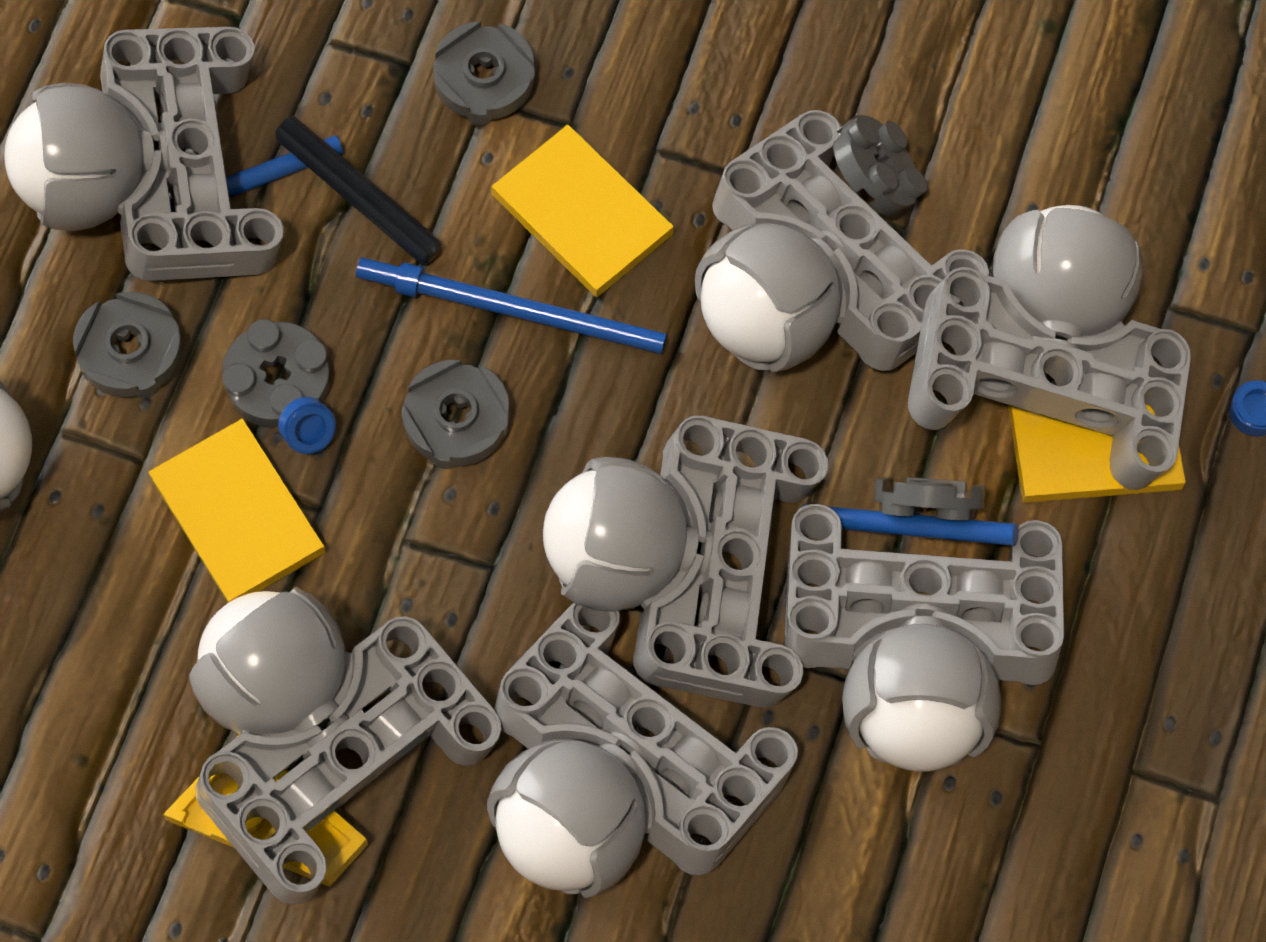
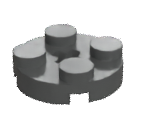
(490, 97)
(876, 160)
(265, 346)
(134, 373)
(451, 442)
(945, 495)

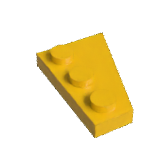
(332, 835)

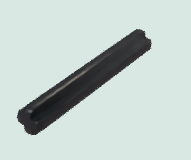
(358, 190)

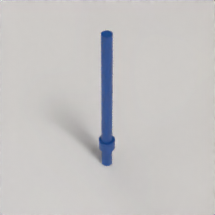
(412, 280)

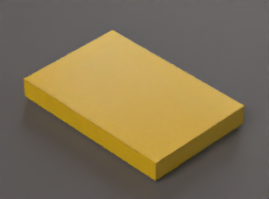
(582, 210)
(1072, 461)
(236, 512)

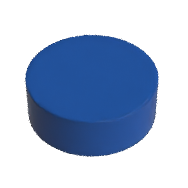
(1248, 408)
(307, 425)

